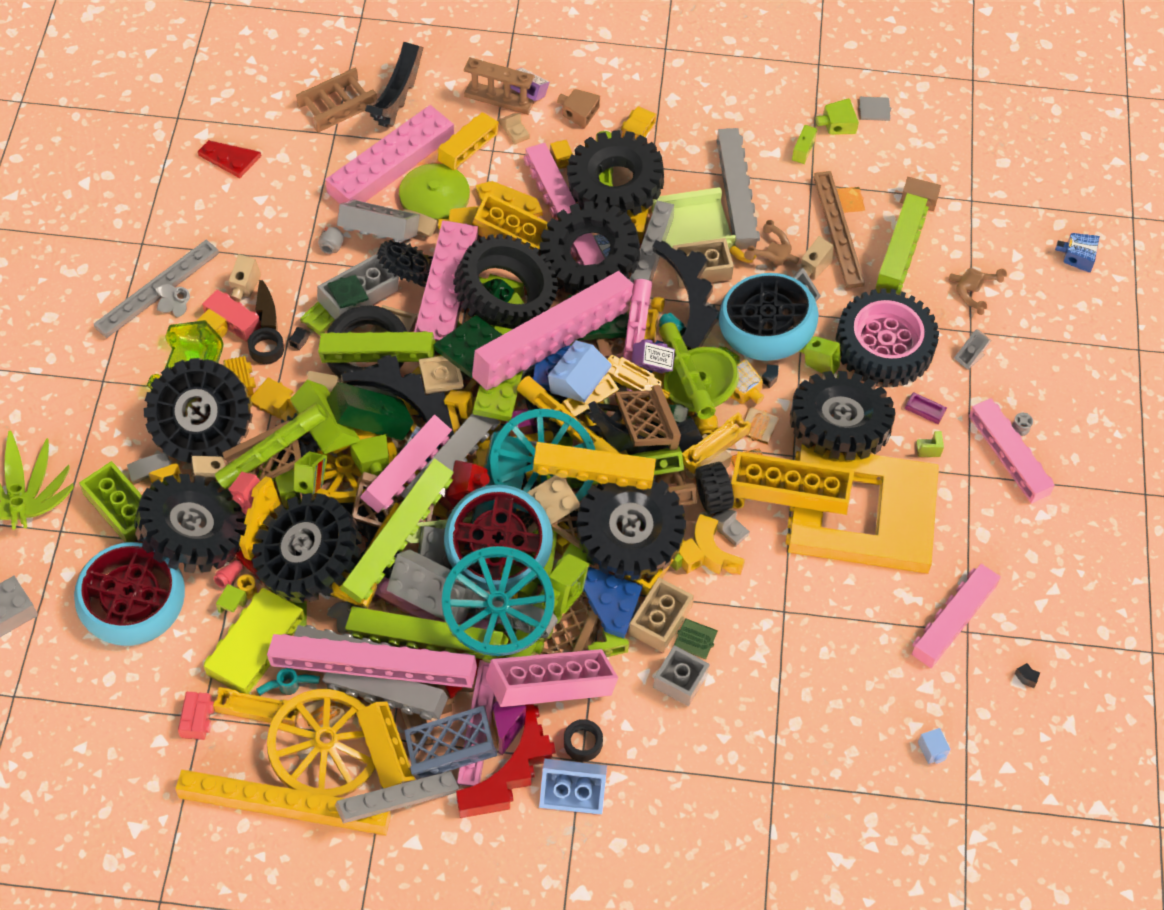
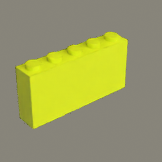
(242, 654)

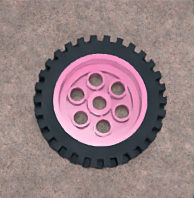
(891, 319)

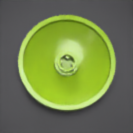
(434, 190)
(717, 372)

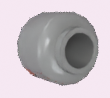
(330, 240)

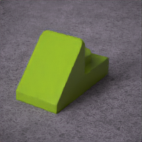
(611, 646)

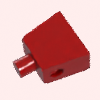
(466, 479)

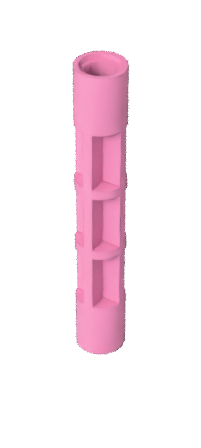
(637, 316)

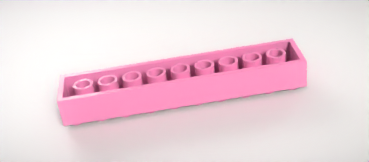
(551, 330)

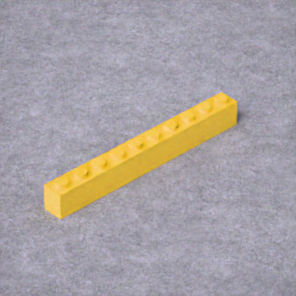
(272, 801)

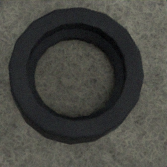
(265, 357)
(583, 755)

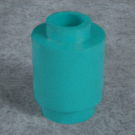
(666, 318)

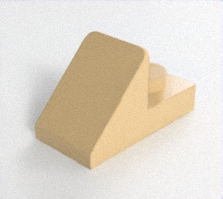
(514, 128)

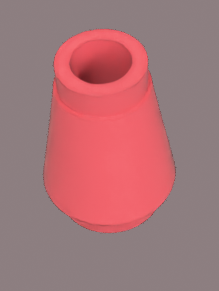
(228, 574)

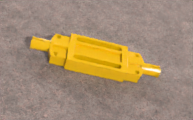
(632, 376)

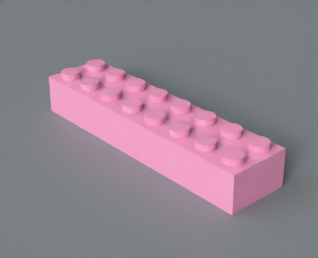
(390, 157)
(439, 305)

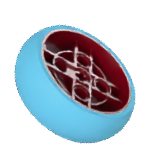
(504, 497)
(129, 593)

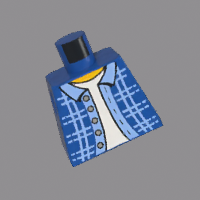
(1079, 250)

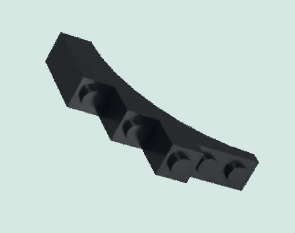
(404, 75)
(699, 290)
(409, 388)
(619, 438)

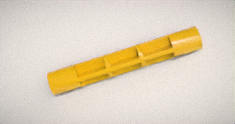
(538, 396)

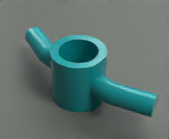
(290, 688)

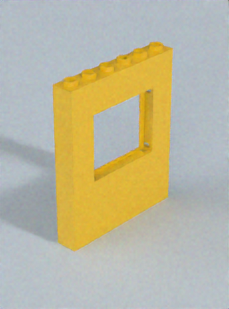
(902, 522)

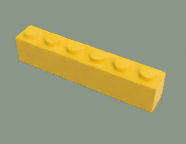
(594, 465)

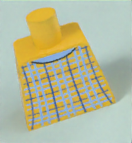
(748, 385)

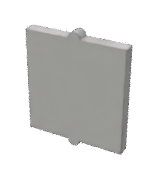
(875, 108)

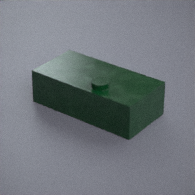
(369, 411)

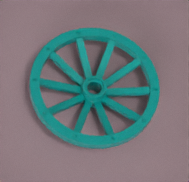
(512, 425)
(485, 648)

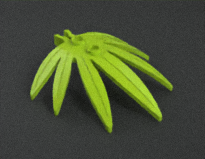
(21, 504)

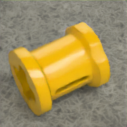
(247, 584)

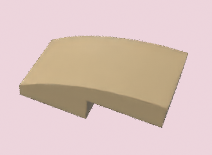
(426, 224)

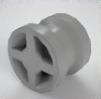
(1022, 419)

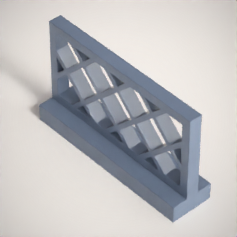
(455, 759)

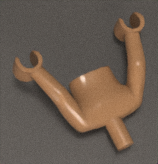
(775, 252)
(973, 281)

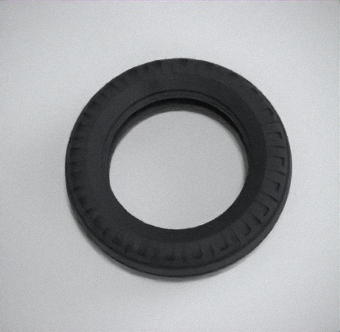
(363, 316)

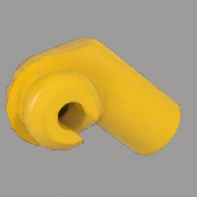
(736, 252)

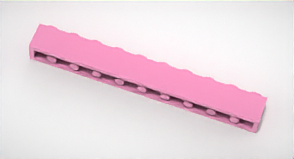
(559, 197)
(372, 660)

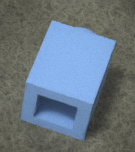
(934, 746)

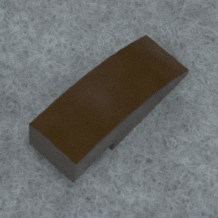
(265, 307)

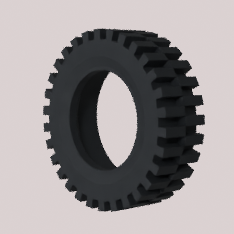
(515, 259)

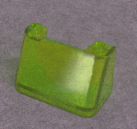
(191, 341)

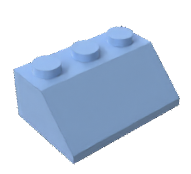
(578, 372)
(573, 786)

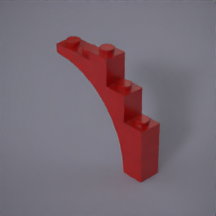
(496, 791)

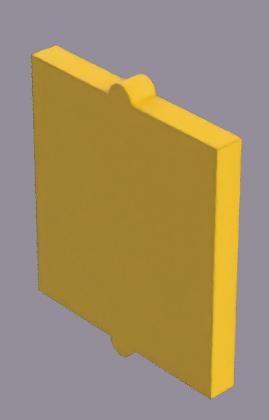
(268, 394)

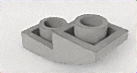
(141, 468)

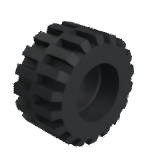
(714, 487)

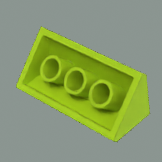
(328, 434)

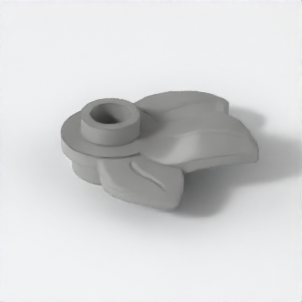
(170, 301)
(341, 612)

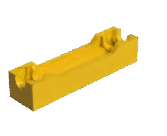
(716, 442)
(251, 706)

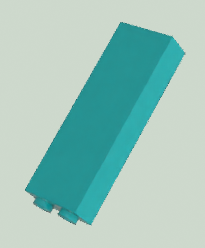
(505, 465)

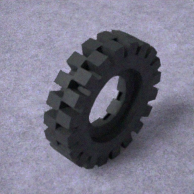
(607, 222)

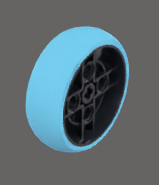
(774, 312)

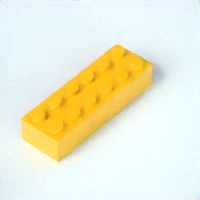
(792, 483)

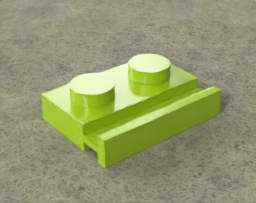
(317, 319)

